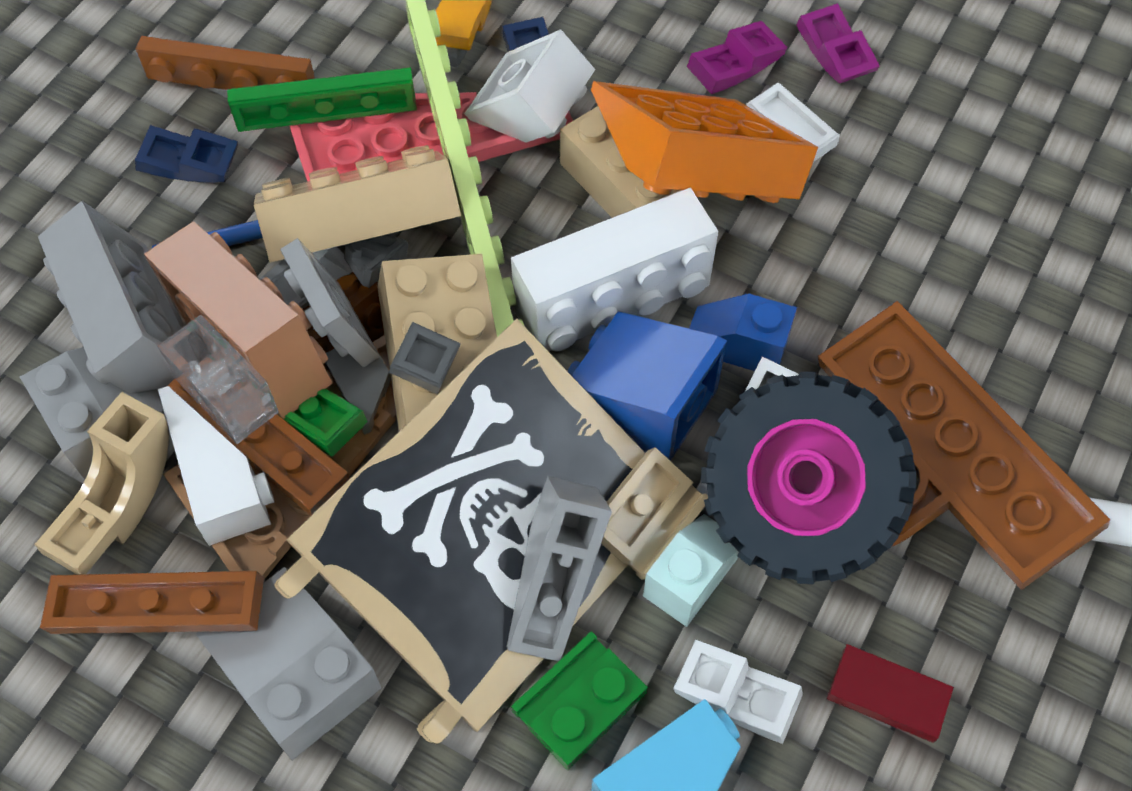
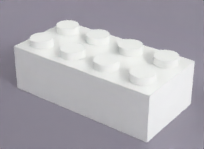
(615, 266)

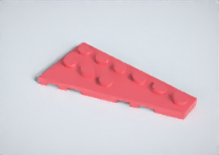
(386, 135)

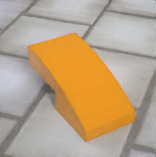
(460, 21)

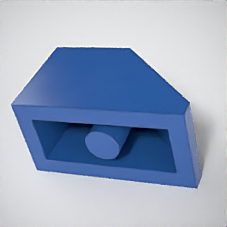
(751, 326)

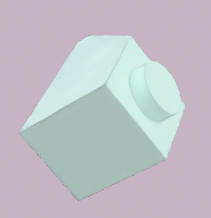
(689, 570)

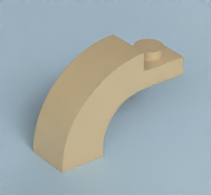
(121, 482)

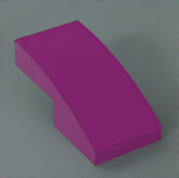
(835, 46)
(739, 58)

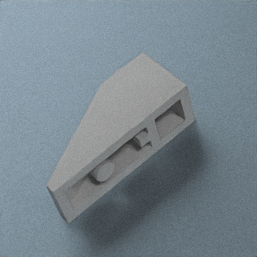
(557, 566)

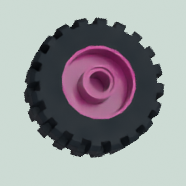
(809, 477)

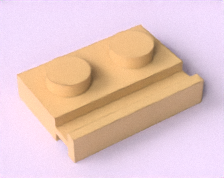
(650, 511)

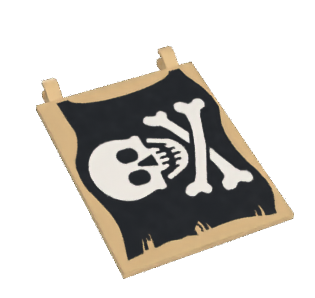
(443, 515)

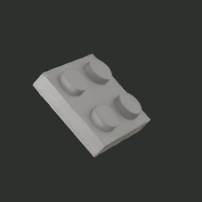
(330, 308)

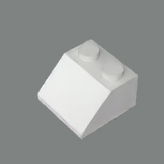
(533, 89)

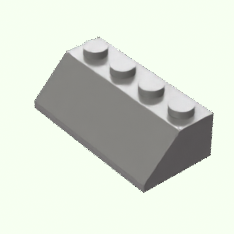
(112, 299)

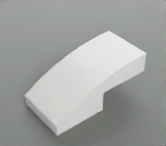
(746, 694)

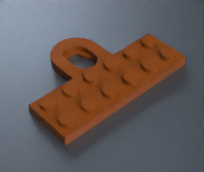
(967, 450)

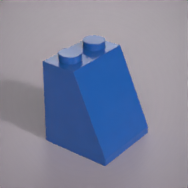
(651, 378)

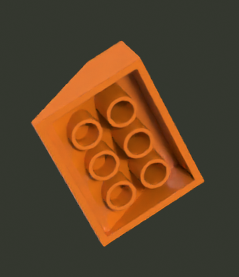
(703, 144)

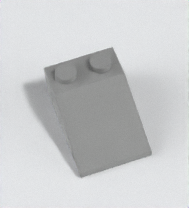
(74, 401)
(294, 669)

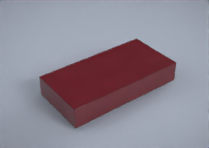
(890, 693)

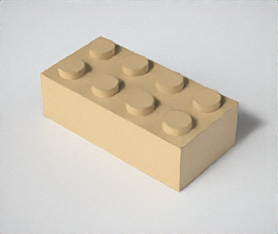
(358, 203)
(440, 295)

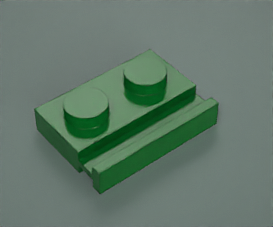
(579, 700)

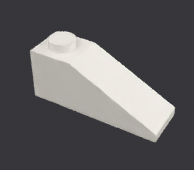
(216, 475)

